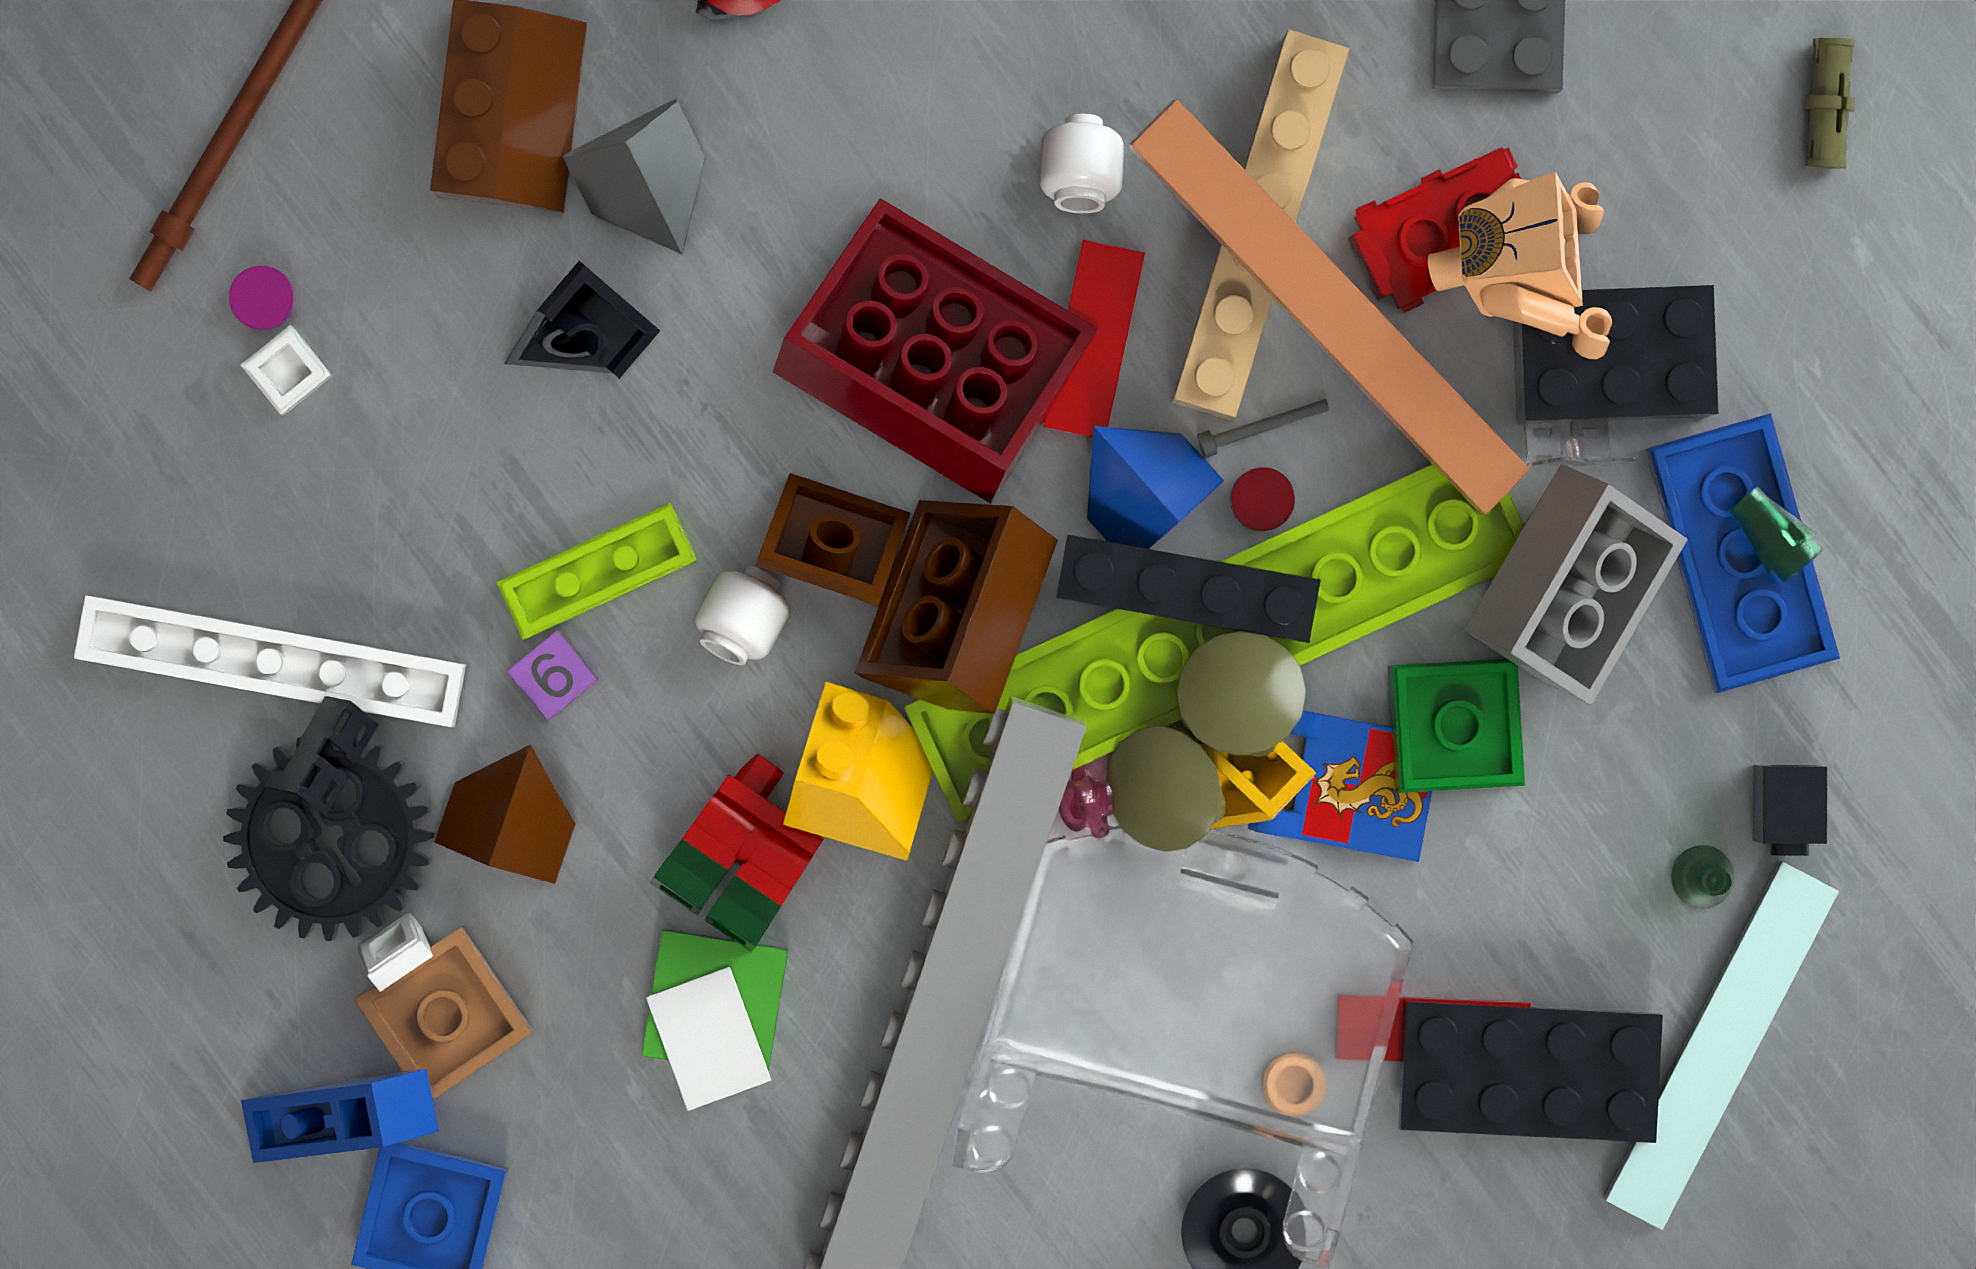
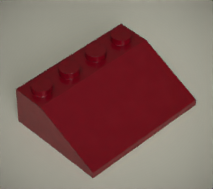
(933, 350)

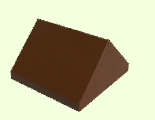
(833, 539)

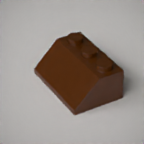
(508, 106)
(957, 604)

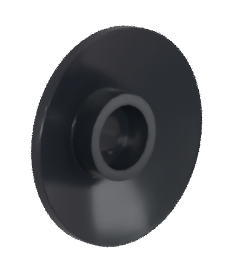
(1224, 1200)

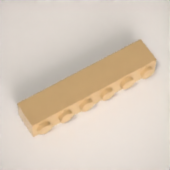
(1282, 164)

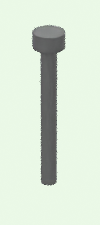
(1209, 443)

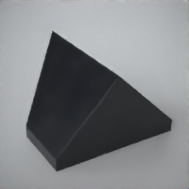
(584, 328)

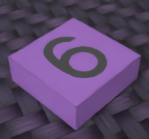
(552, 675)

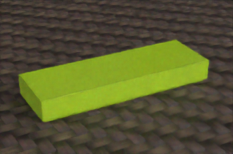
(597, 571)

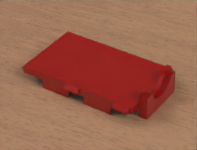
(1420, 222)

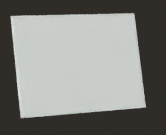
(708, 1038)

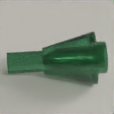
(1702, 876)

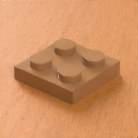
(446, 1014)

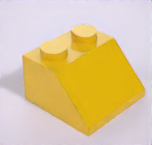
(860, 774)

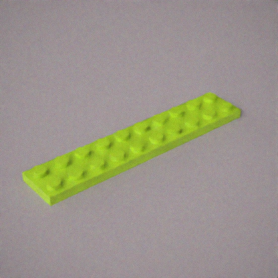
(1123, 670)

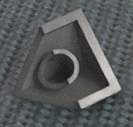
(643, 175)

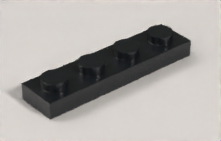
(1188, 588)

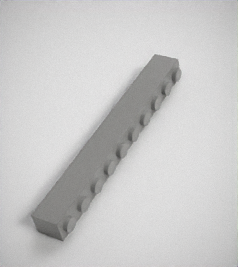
(949, 988)

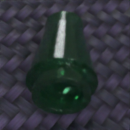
(1776, 535)

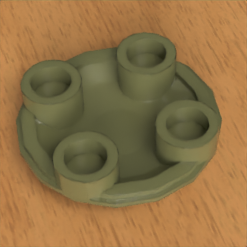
(1241, 693)
(1165, 788)

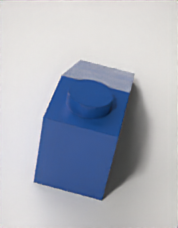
(340, 1116)

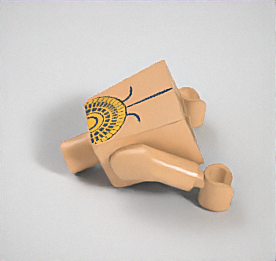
(1524, 258)

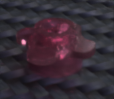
(1087, 803)

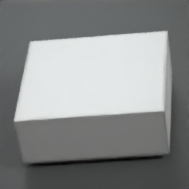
(286, 370)
(394, 951)

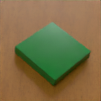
(1456, 725)

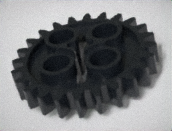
(279, 866)

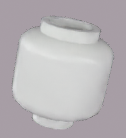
(1081, 164)
(742, 615)

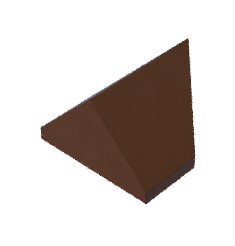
(509, 818)

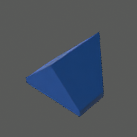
(1144, 484)

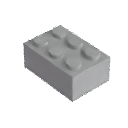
(1576, 584)

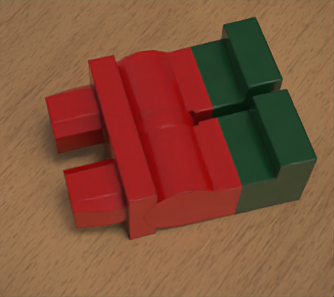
(746, 831)

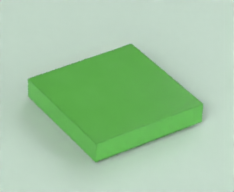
(757, 976)

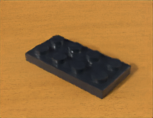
(1530, 1071)

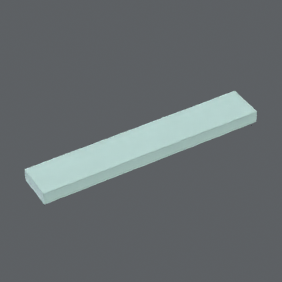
(1722, 1043)

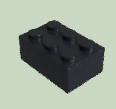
(1654, 368)

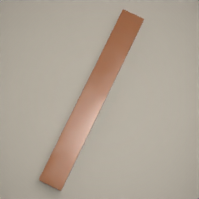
(1328, 306)

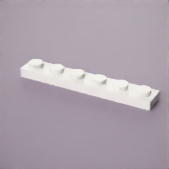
(269, 660)

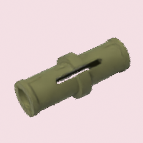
(1829, 103)

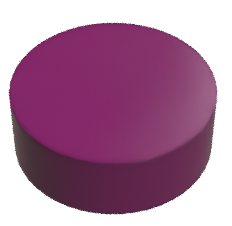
(262, 297)

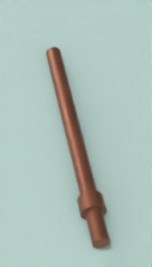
(173, 228)

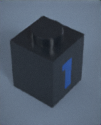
(1790, 807)

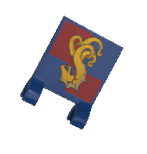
(1352, 793)

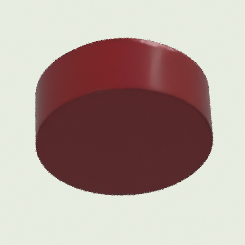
(1262, 499)

